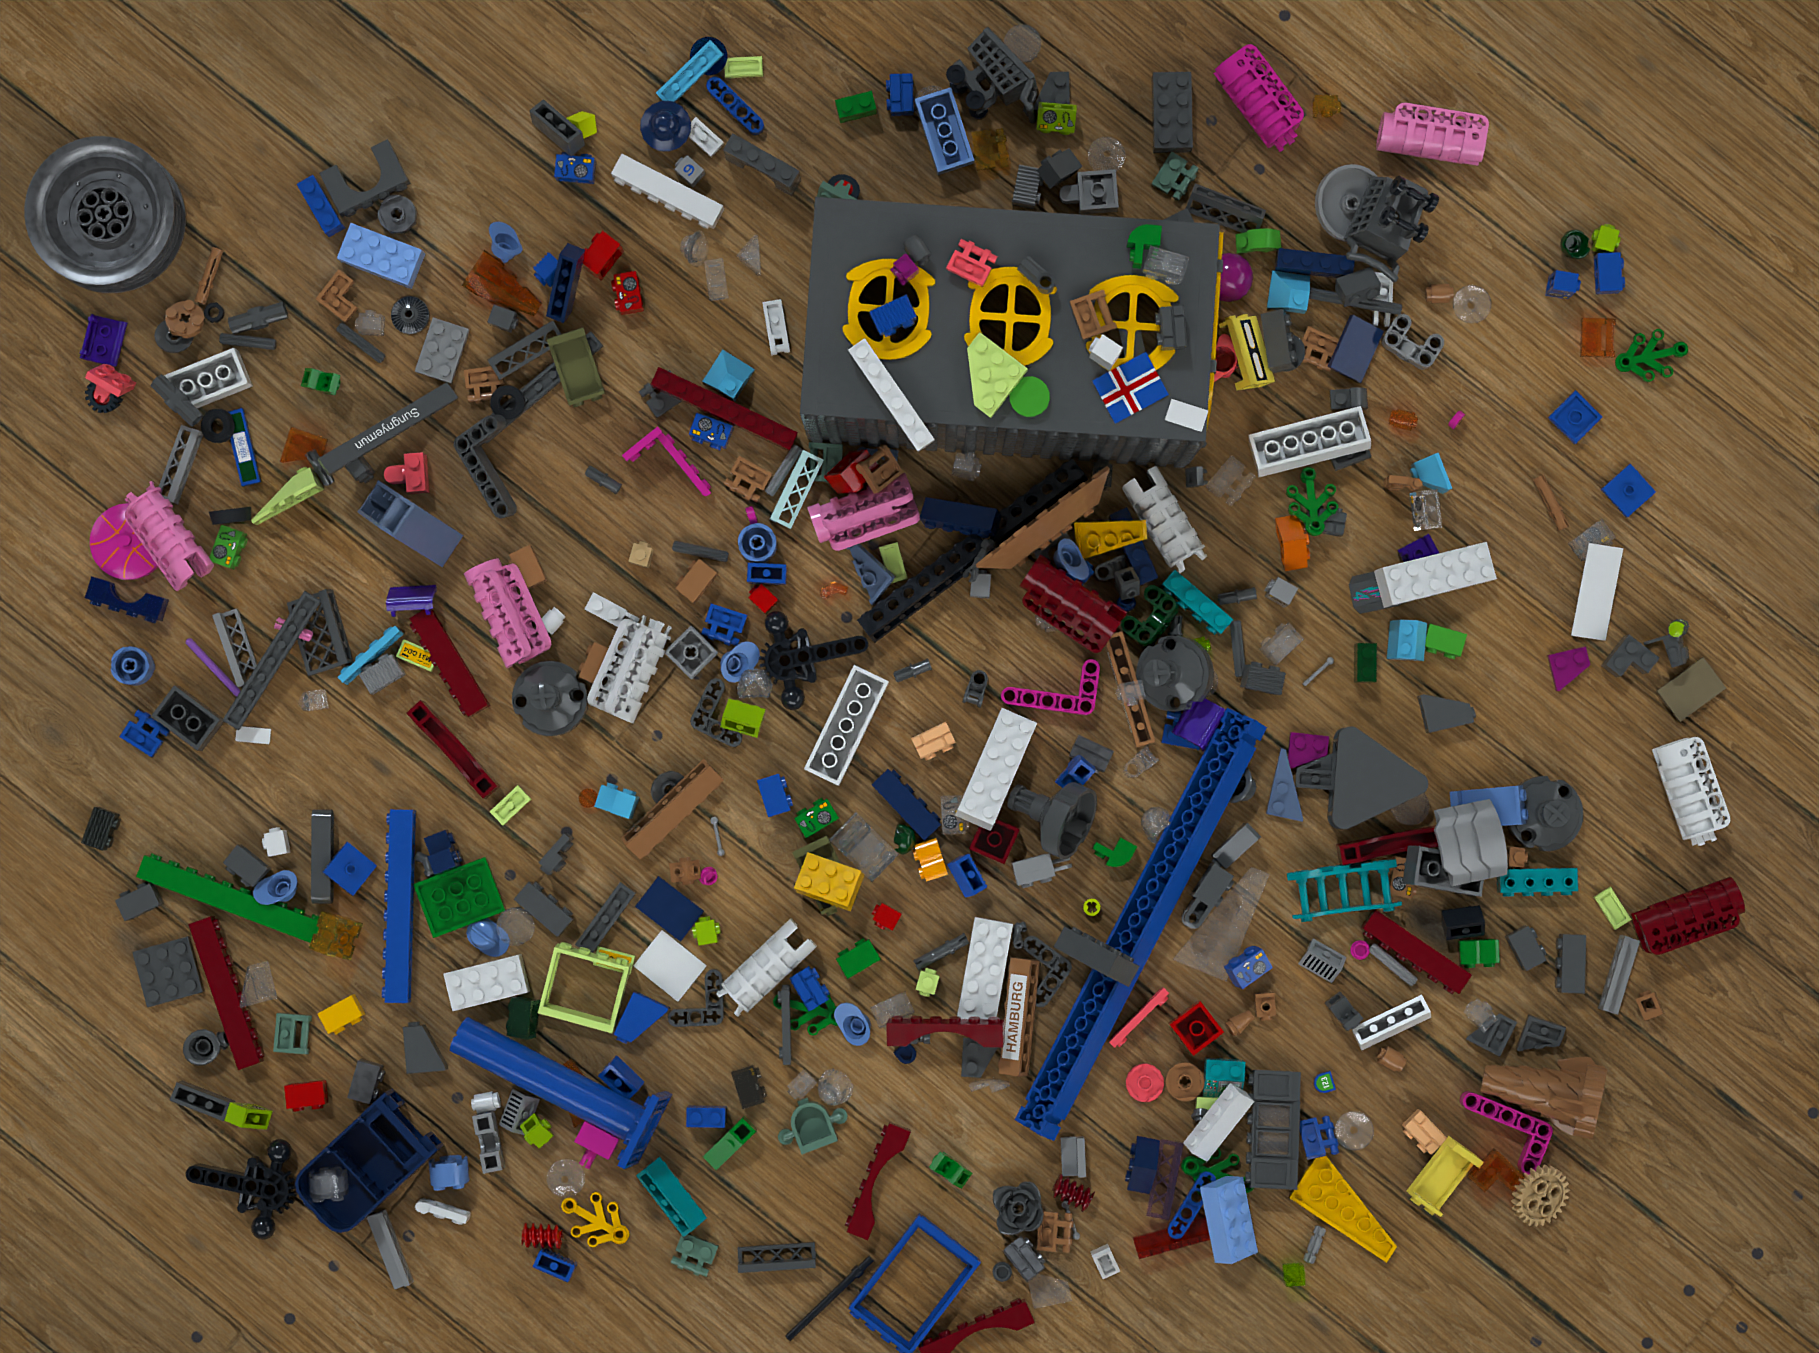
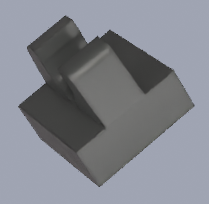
(1194, 477)

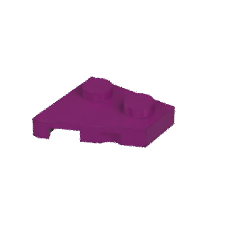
(1567, 666)
(1306, 748)

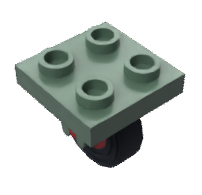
(841, 187)

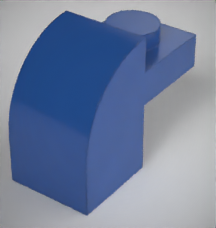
(1078, 771)

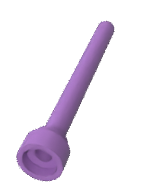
(213, 667)

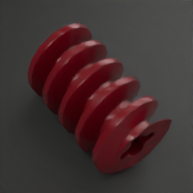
(1072, 1193)

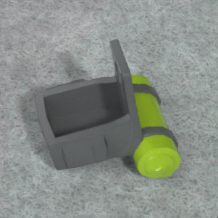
(1674, 642)

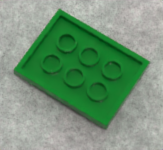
(459, 897)

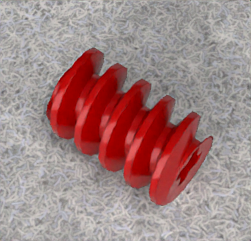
(542, 1236)

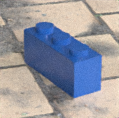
(321, 206)

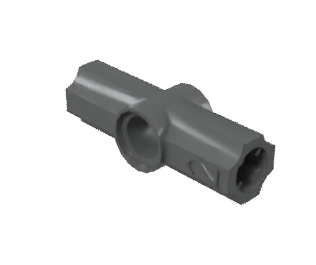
(258, 318)
(176, 400)

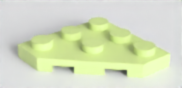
(992, 374)

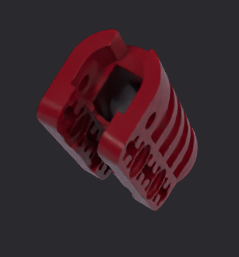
(1071, 604)
(1687, 911)

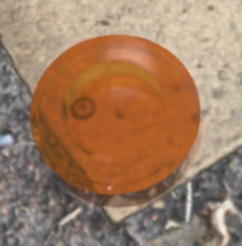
(588, 798)

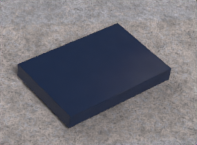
(1355, 348)
(669, 908)

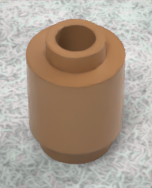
(1439, 293)
(1391, 1058)

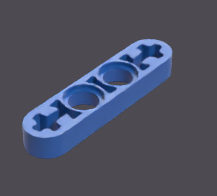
(733, 107)
(1188, 1203)

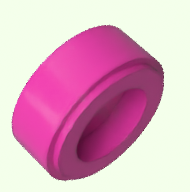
(1457, 418)
(751, 515)

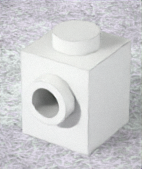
(276, 842)

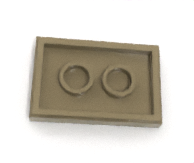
(1691, 689)

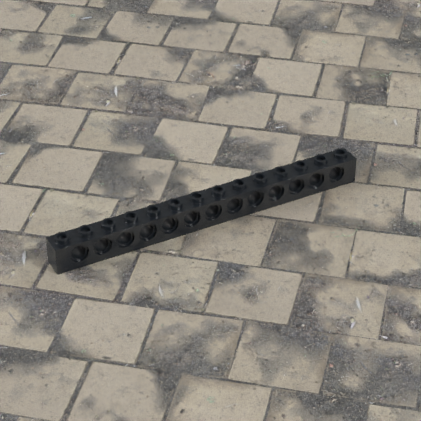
(954, 571)

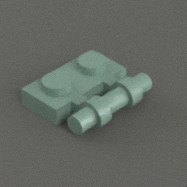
(1169, 173)
(698, 1249)

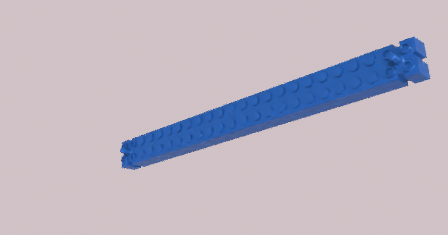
(1141, 922)

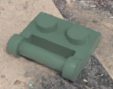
(831, 455)
(286, 1030)

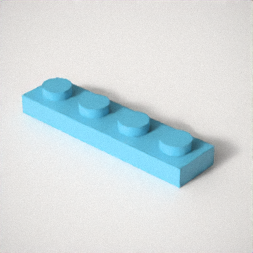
(690, 72)
(375, 649)

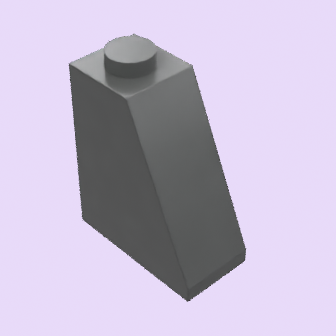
(1444, 713)
(1235, 846)
(421, 1050)

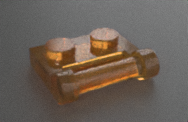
(1591, 337)

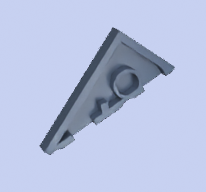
(873, 574)
(1283, 795)

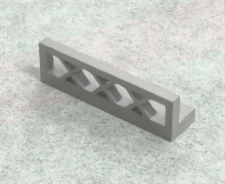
(184, 465)
(229, 646)
(1618, 974)
(390, 1249)

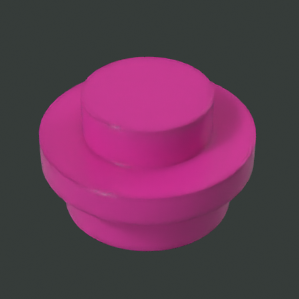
(708, 876)
(1359, 949)

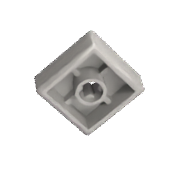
(678, 652)

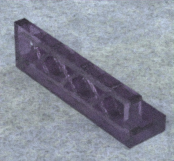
(1172, 1179)

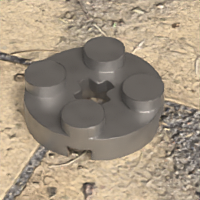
(388, 208)

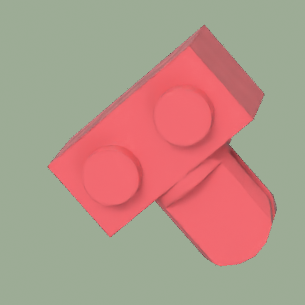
(413, 473)

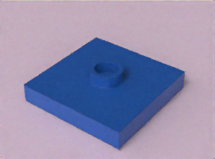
(1574, 417)
(1628, 490)
(349, 868)

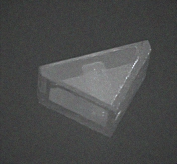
(750, 255)

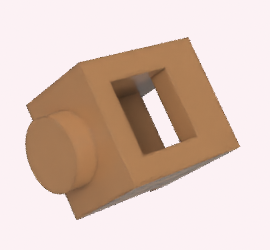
(1516, 856)
(1259, 1000)
(1649, 1013)

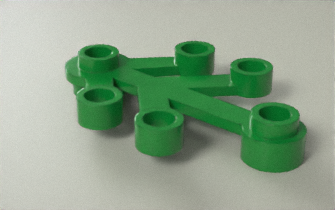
(1648, 357)
(1311, 503)
(811, 1014)
(1215, 1169)

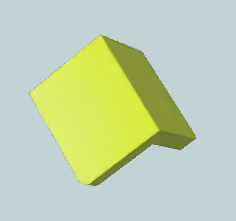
(584, 122)

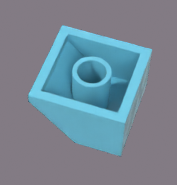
(1407, 640)

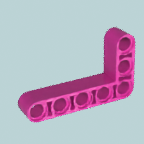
(1057, 698)
(1514, 1122)

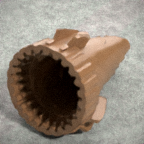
(1564, 1097)

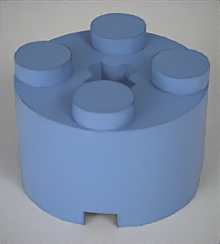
(761, 553)
(122, 661)
(449, 1172)

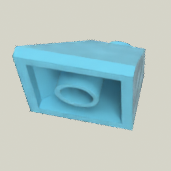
(1289, 292)
(728, 375)
(1431, 473)

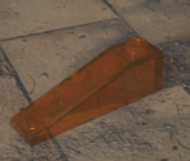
(494, 283)

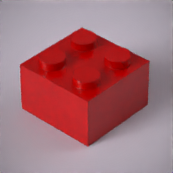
(601, 255)
(844, 475)
(1196, 1027)

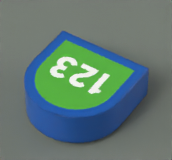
(1324, 1082)

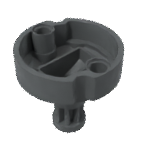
(1175, 673)
(550, 698)
(1062, 818)
(1552, 818)

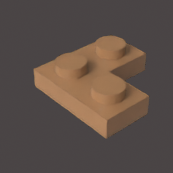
(333, 296)

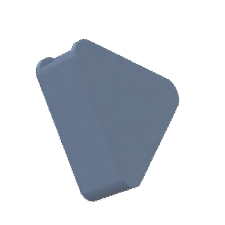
(410, 524)

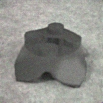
(1006, 1201)

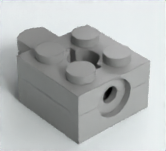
(1094, 192)
(1036, 868)

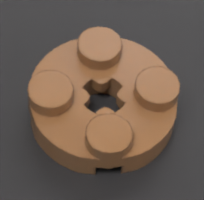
(185, 309)
(1175, 1075)

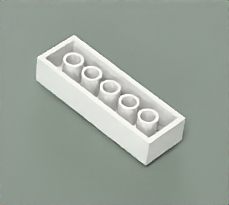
(1309, 441)
(1435, 574)
(846, 725)
(996, 769)
(984, 968)

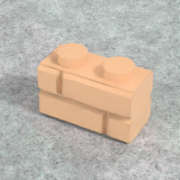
(933, 740)
(1424, 1131)

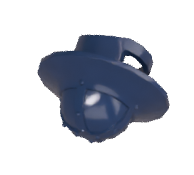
(665, 126)

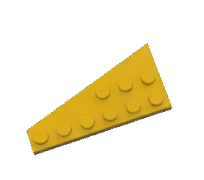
(1334, 1201)

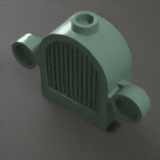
(812, 1126)

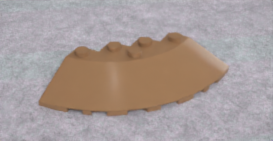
(1047, 525)

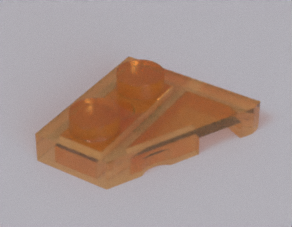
(301, 442)

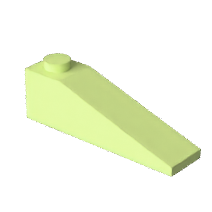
(296, 490)

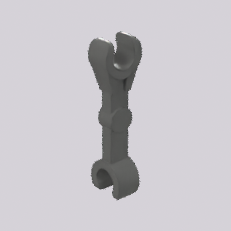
(987, 545)

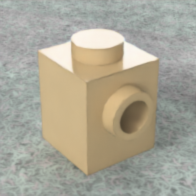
(641, 554)

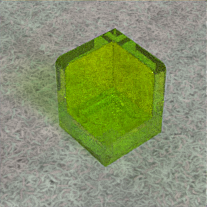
(1293, 1274)

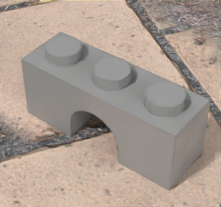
(491, 1150)

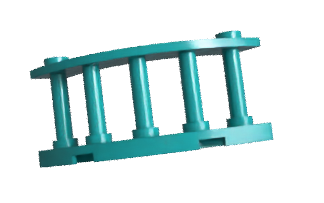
(1341, 872)

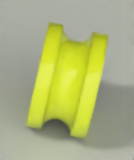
(1085, 907)

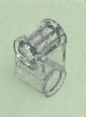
(1141, 762)

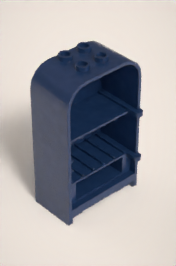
(380, 1155)

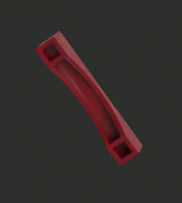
(453, 748)
(1384, 845)
(986, 1032)
(893, 1142)
(1014, 1317)

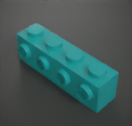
(1194, 600)
(1538, 880)
(671, 1196)

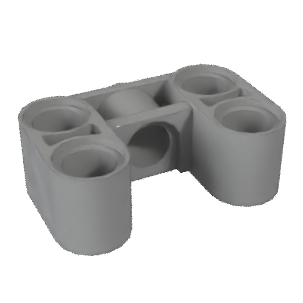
(1409, 350)

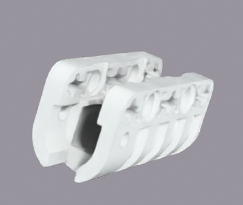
(1164, 520)
(630, 669)
(1688, 792)
(765, 968)

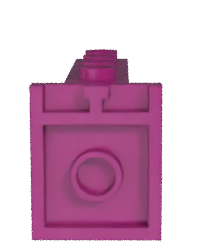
(679, 456)

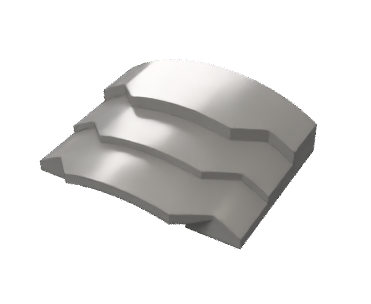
(1471, 842)

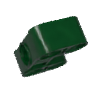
(1156, 622)

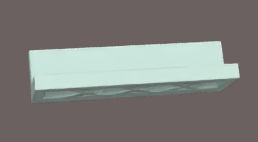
(792, 481)

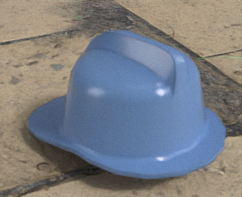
(504, 241)
(1070, 559)
(739, 659)
(276, 888)
(485, 938)
(853, 1023)

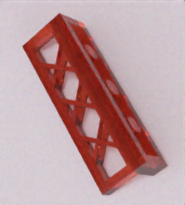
(1160, 1241)

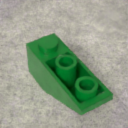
(730, 1143)

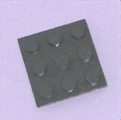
(168, 971)

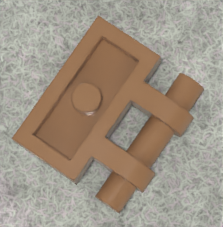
(1320, 343)
(482, 378)
(751, 474)
(1396, 483)
(1048, 1232)

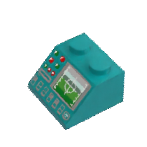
(1220, 1073)

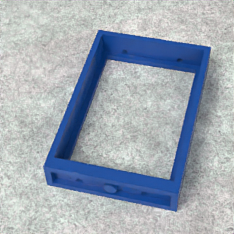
(946, 1241)

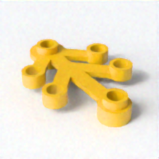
(597, 1221)

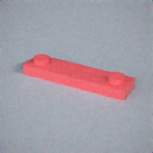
(1119, 1037)

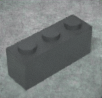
(557, 127)
(1278, 340)
(544, 908)
(1571, 963)
(201, 1100)

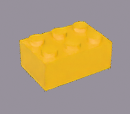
(829, 881)

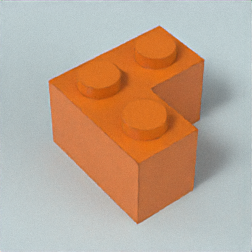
(1292, 542)

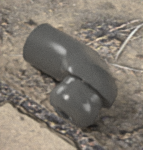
(422, 858)
(1017, 937)

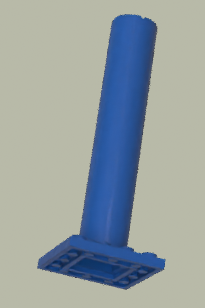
(563, 1087)

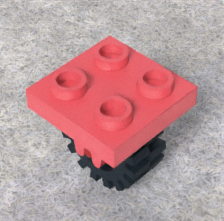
(107, 388)

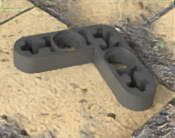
(708, 721)
(1052, 964)
(710, 1006)

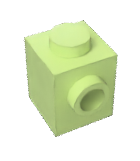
(927, 982)

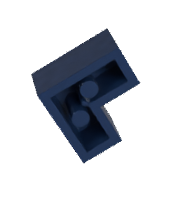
(442, 852)
(1142, 1165)

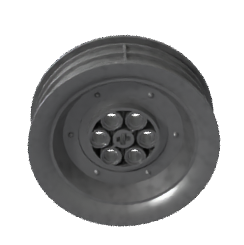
(61, 199)

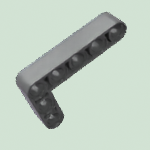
(483, 464)

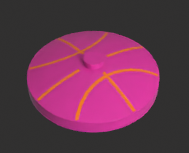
(117, 546)

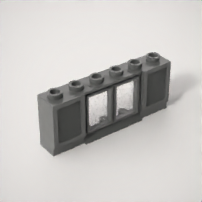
(1273, 1129)

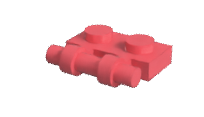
(969, 268)

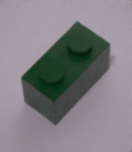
(1365, 662)

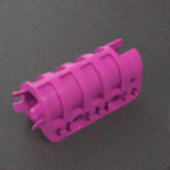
(1259, 97)

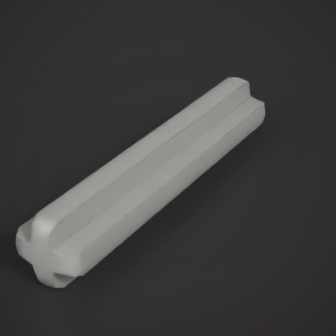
(783, 470)
(1392, 964)

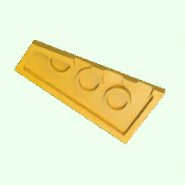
(1105, 536)

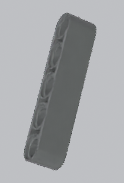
(321, 854)

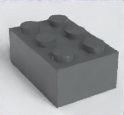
(188, 718)

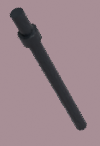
(857, 1272)

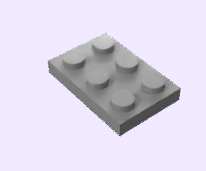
(442, 350)

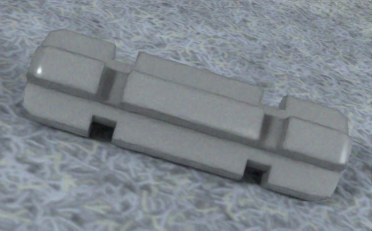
(1314, 1244)

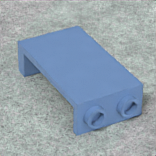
(1506, 800)

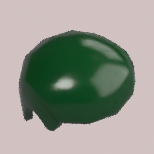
(1575, 244)
(904, 838)

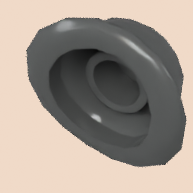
(1245, 789)
(201, 1047)

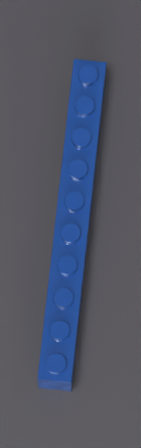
(399, 906)

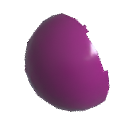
(1235, 278)

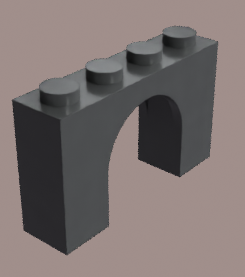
(744, 153)
(392, 179)

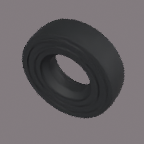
(516, 394)
(228, 425)

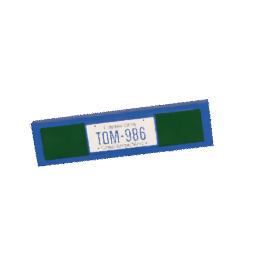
(244, 450)

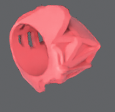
(1225, 357)

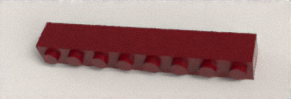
(723, 409)
(226, 992)

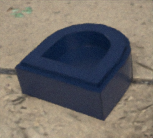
(905, 1054)

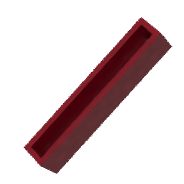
(450, 663)
(1415, 951)

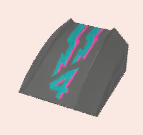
(1366, 593)

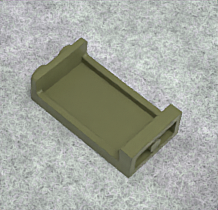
(576, 367)
(823, 849)

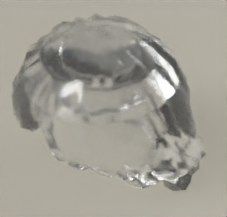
(754, 683)
(1154, 821)
(834, 1087)

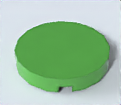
(1030, 397)

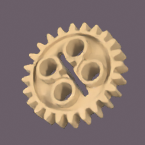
(1540, 1195)

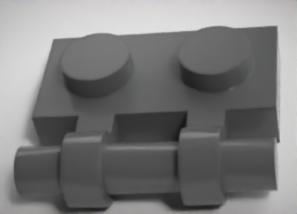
(660, 402)

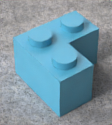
(616, 801)

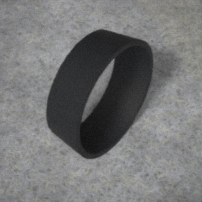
(230, 515)

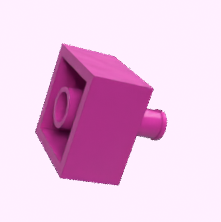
(597, 1142)

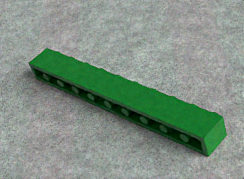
(226, 897)

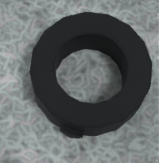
(214, 305)

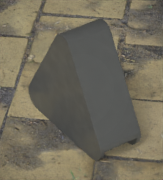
(1368, 779)

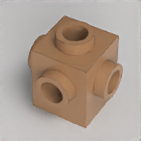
(685, 871)

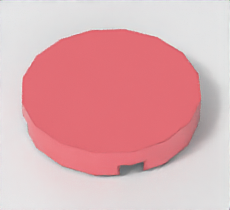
(1144, 1082)

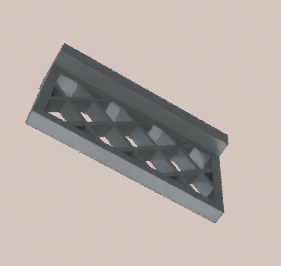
(336, 631)

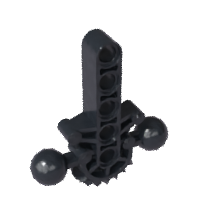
(792, 696)
(263, 1225)

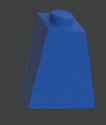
(638, 1016)

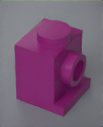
(904, 269)

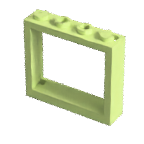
(576, 1016)

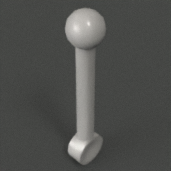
(1330, 660)
(714, 821)
(1076, 1235)

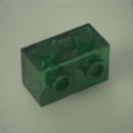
(523, 1017)

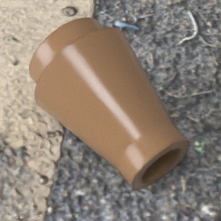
(1239, 1022)

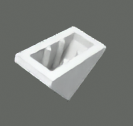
(1105, 1261)

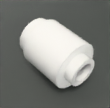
(553, 620)
(486, 1102)

